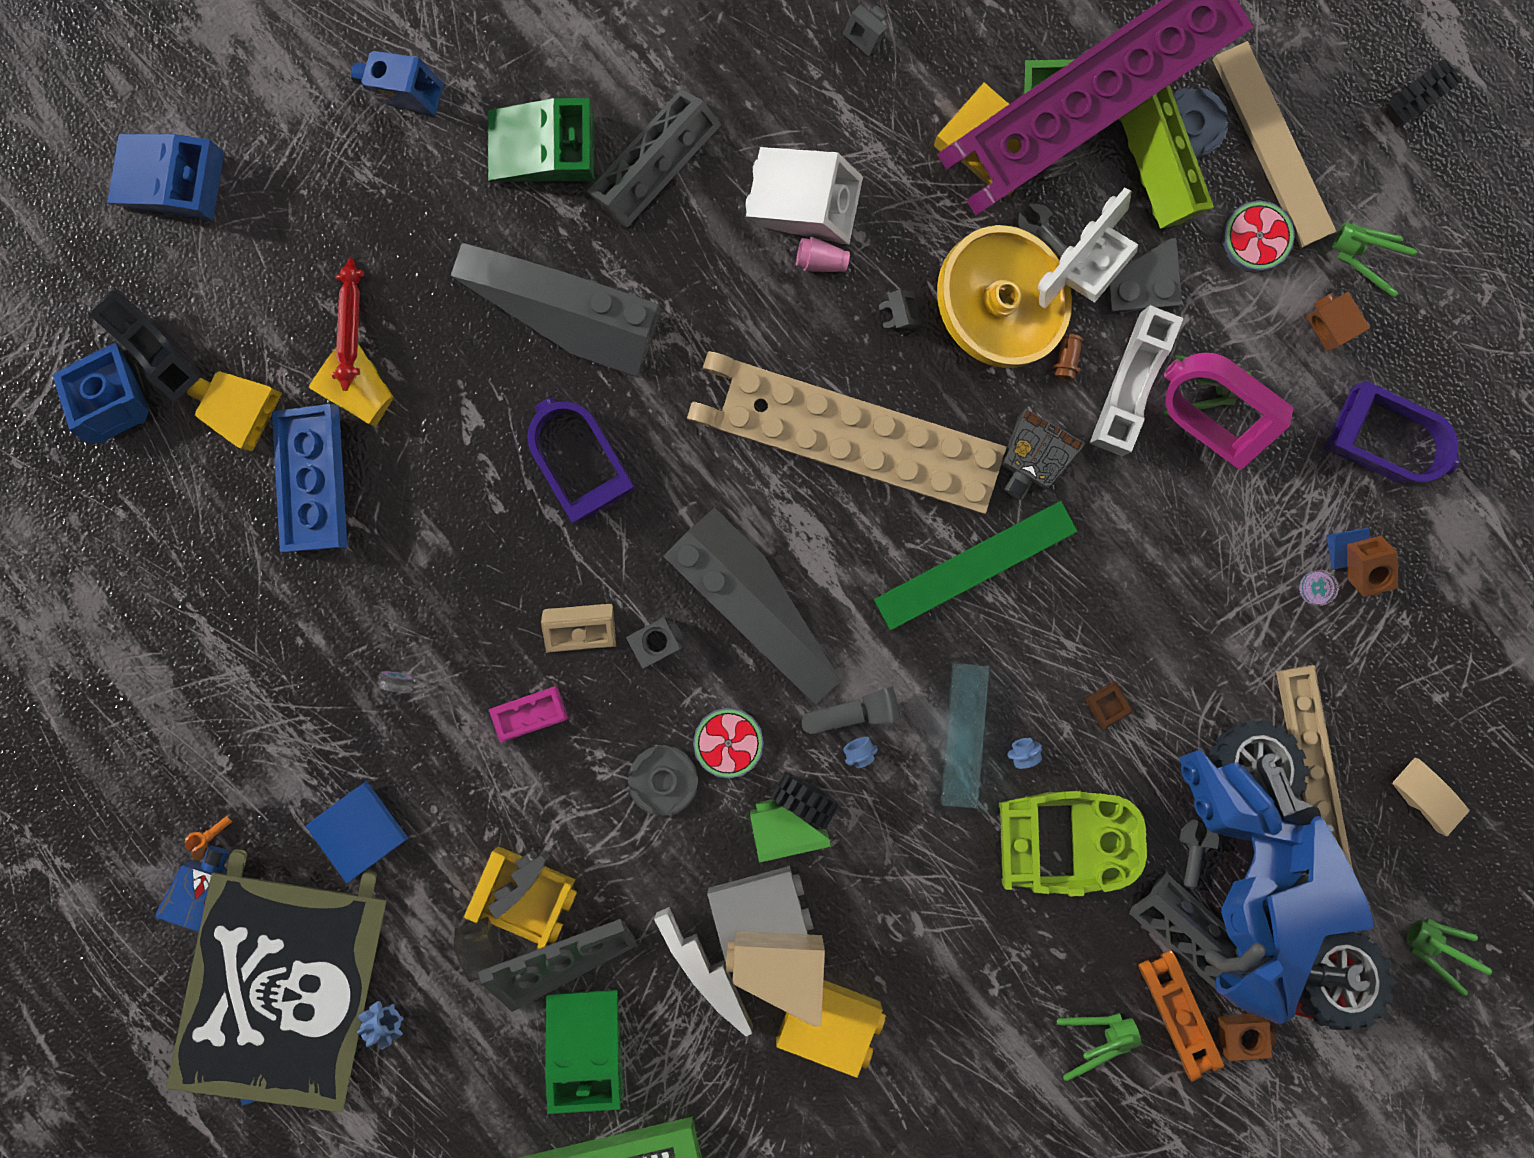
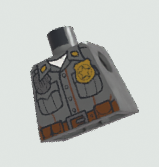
(1037, 454)

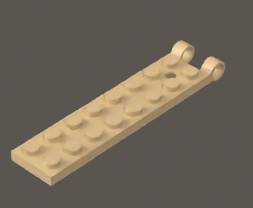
(853, 435)

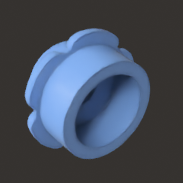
(860, 752)
(1025, 753)

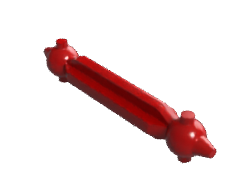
(348, 324)

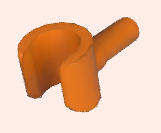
(199, 841)

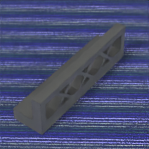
(658, 159)
(1188, 916)

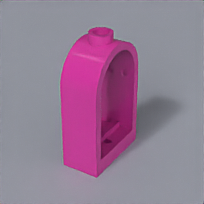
(1240, 450)

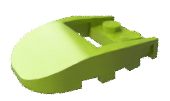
(1106, 843)

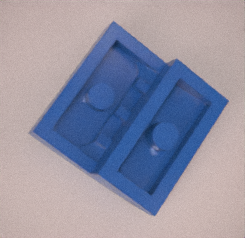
(356, 832)

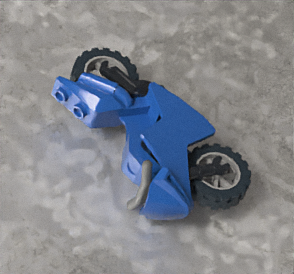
(1277, 913)

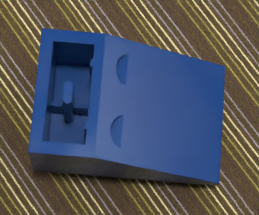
(166, 174)

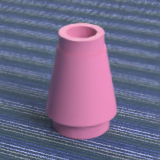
(820, 256)

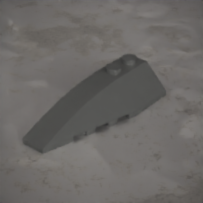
(565, 308)
(749, 594)

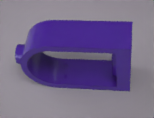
(1353, 416)
(599, 497)

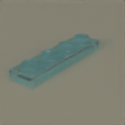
(965, 735)

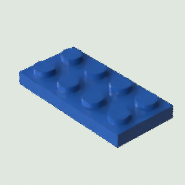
(309, 478)

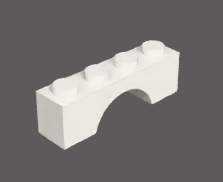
(1128, 395)

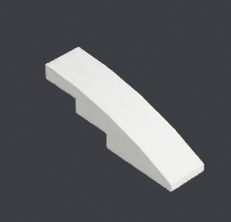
(709, 979)

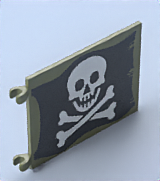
(276, 990)

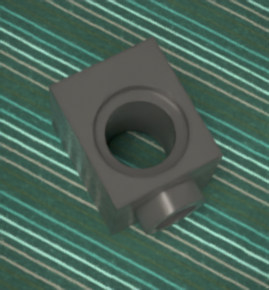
(641, 648)

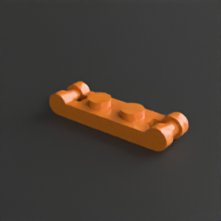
(1181, 1016)

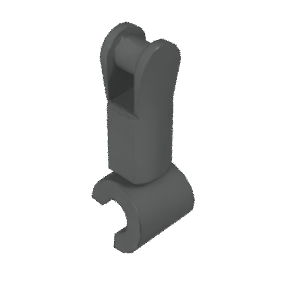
(877, 707)

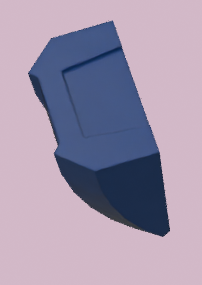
(100, 395)

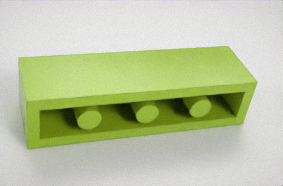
(1166, 160)

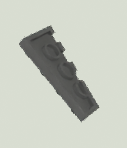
(552, 966)

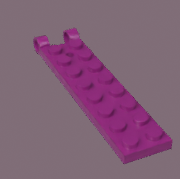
(1096, 91)

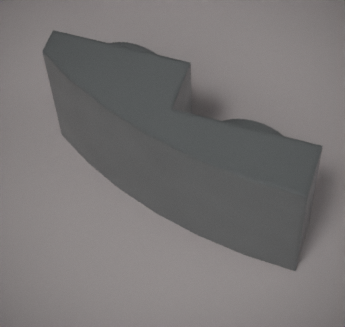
(529, 870)

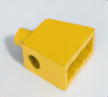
(235, 407)

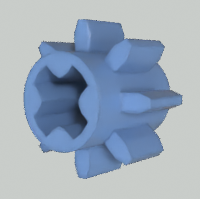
(380, 1025)

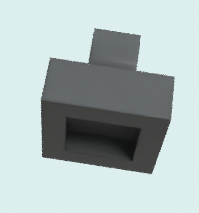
(866, 28)
(904, 309)

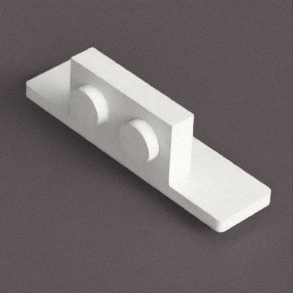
(1095, 258)

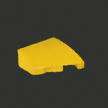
(366, 396)

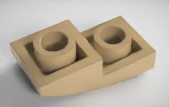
(1431, 795)

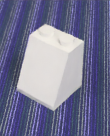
(804, 193)

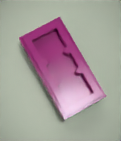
(528, 714)

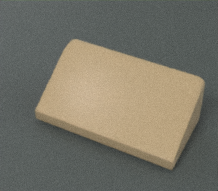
(578, 628)

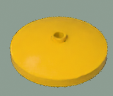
(993, 297)

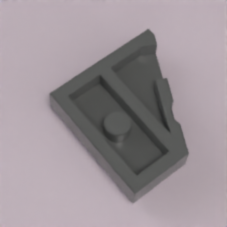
(1148, 281)

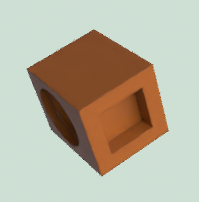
(1337, 320)
(1372, 566)
(1232, 1028)

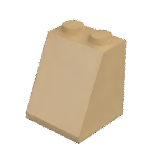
(780, 970)

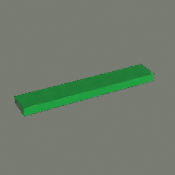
(975, 565)

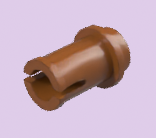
(1068, 358)

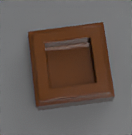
(1108, 705)

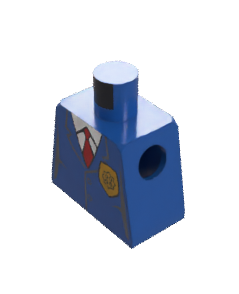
(399, 81)
(189, 889)

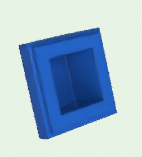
(1338, 545)

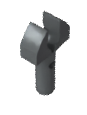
(1042, 228)
(1196, 851)

